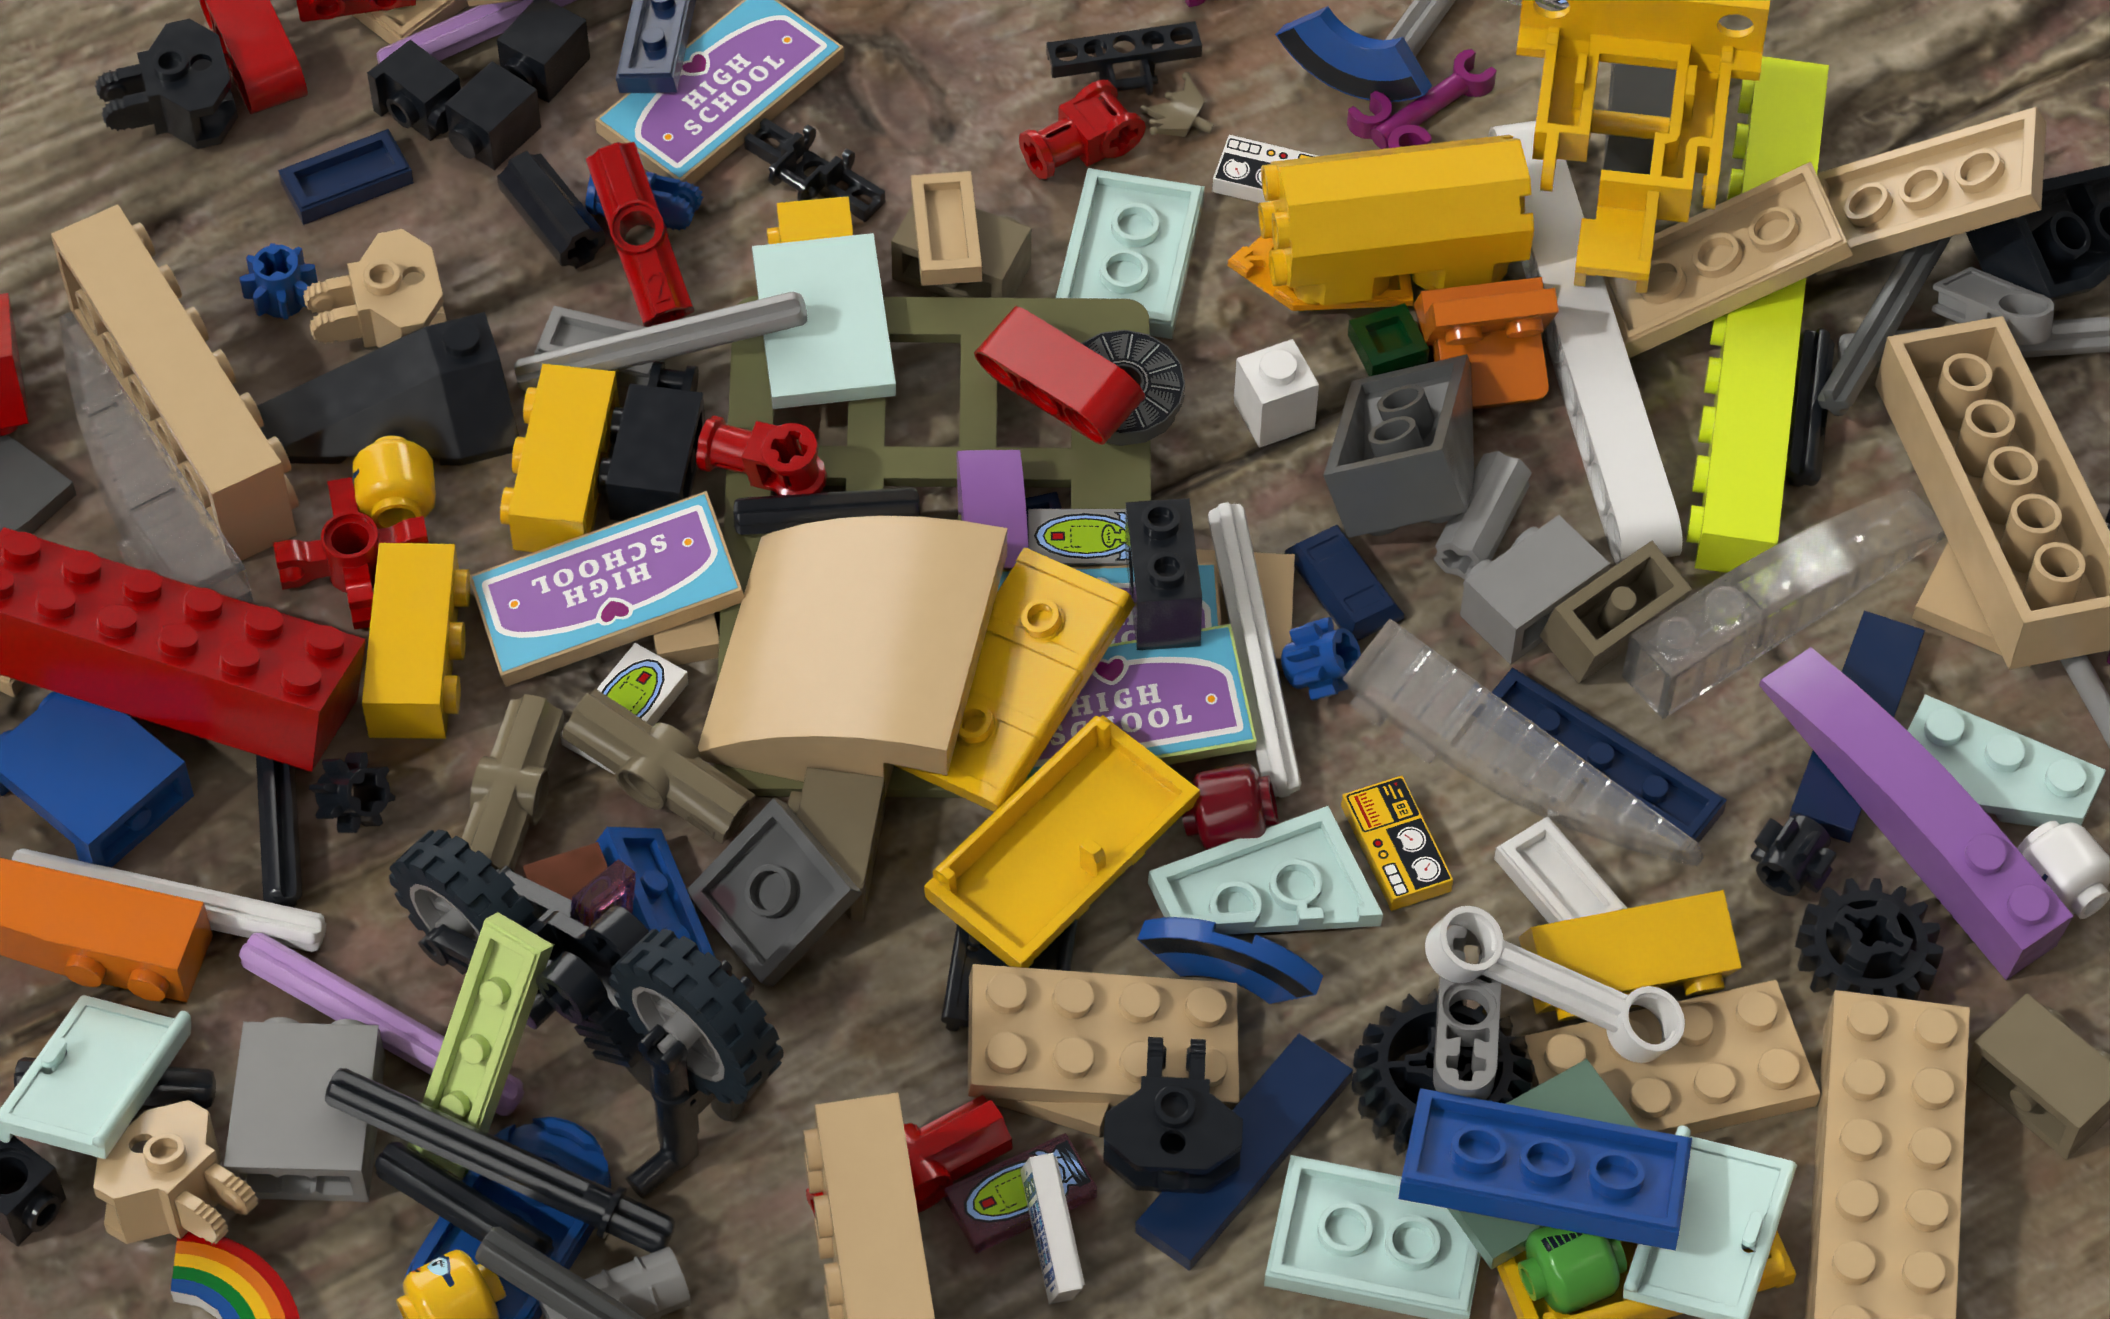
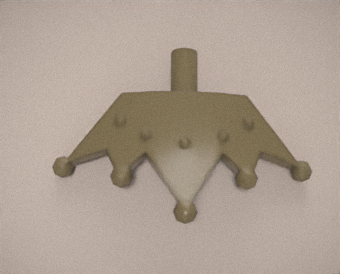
(1180, 114)

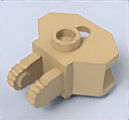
(384, 295)
(173, 1180)

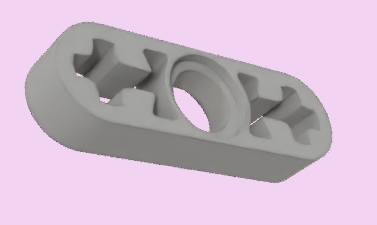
(1453, 1034)

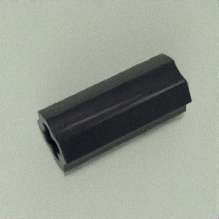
(551, 209)

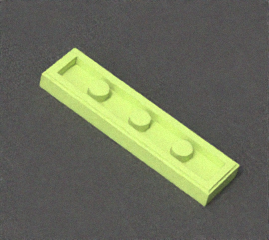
(486, 1026)

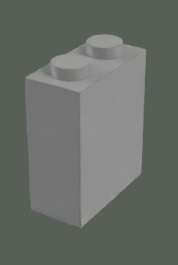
(280, 1126)

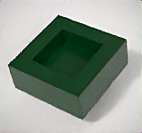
(1388, 340)

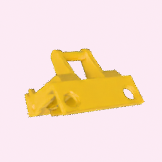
(1690, 141)

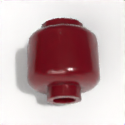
(1231, 805)

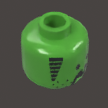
(1571, 1268)

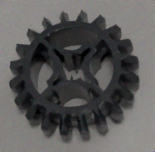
(1392, 1087)

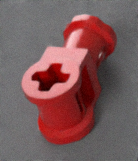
(1083, 130)
(764, 454)

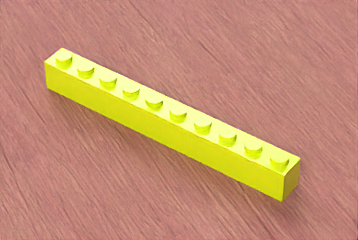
(1758, 341)

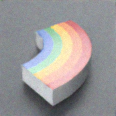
(228, 1281)

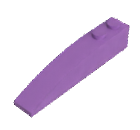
(1923, 813)

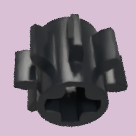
(369, 796)
(1793, 855)

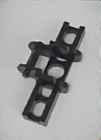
(1142, 40)
(823, 179)

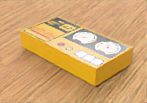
(1396, 843)

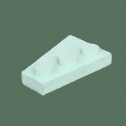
(2006, 770)
(1284, 881)

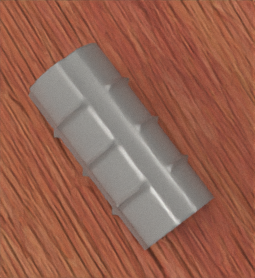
(646, 1285)

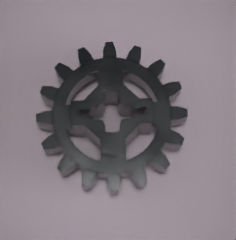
(1869, 943)

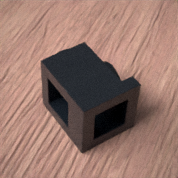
(413, 89)

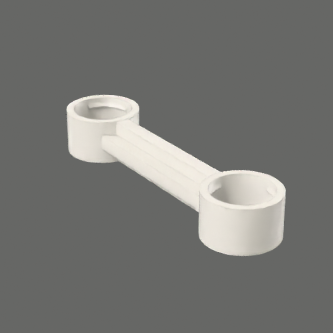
(1555, 984)

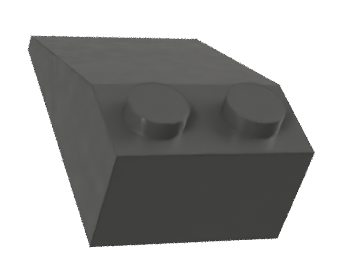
(1404, 448)

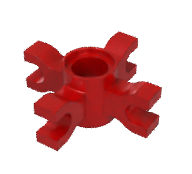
(329, 557)

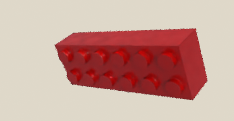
(173, 651)

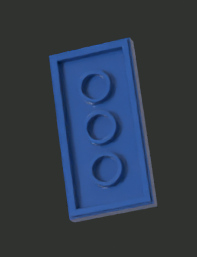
(1546, 1169)

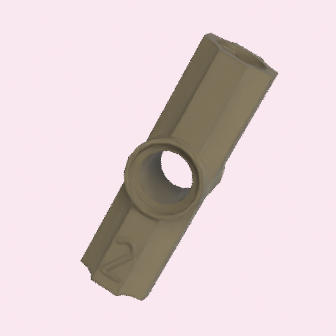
(658, 766)
(514, 781)

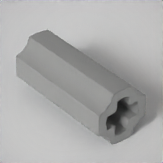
(1493, 502)

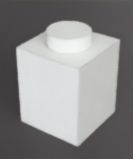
(1276, 393)

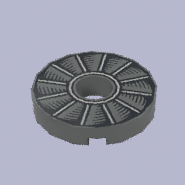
(1156, 372)

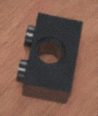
(1163, 574)

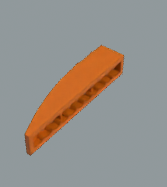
(102, 931)

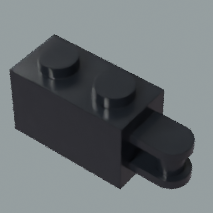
(653, 443)

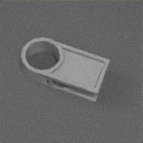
(1979, 296)

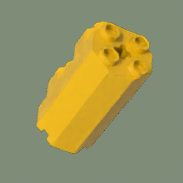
(1420, 210)

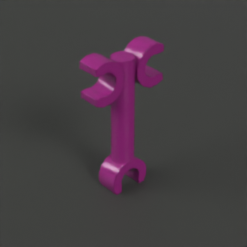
(1403, 127)

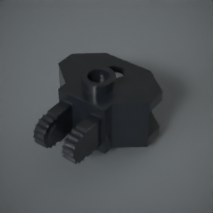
(176, 86)
(1173, 1128)

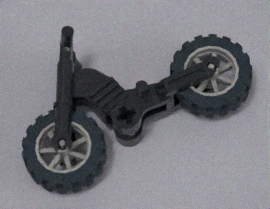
(632, 992)

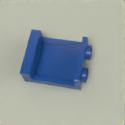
(92, 776)

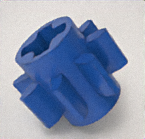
(277, 280)
(1319, 658)

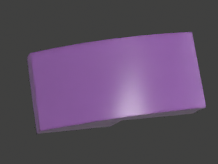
(994, 494)

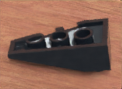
(2058, 248)
(428, 387)

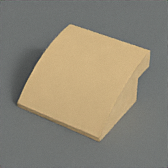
(855, 647)

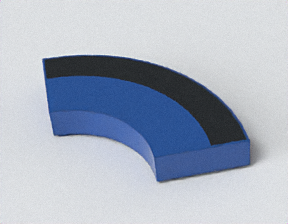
(1353, 61)
(1262, 967)

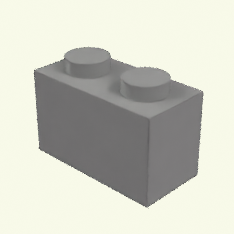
(1518, 590)

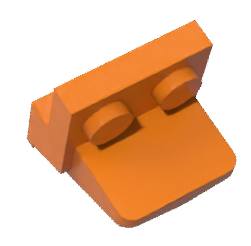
(1499, 332)

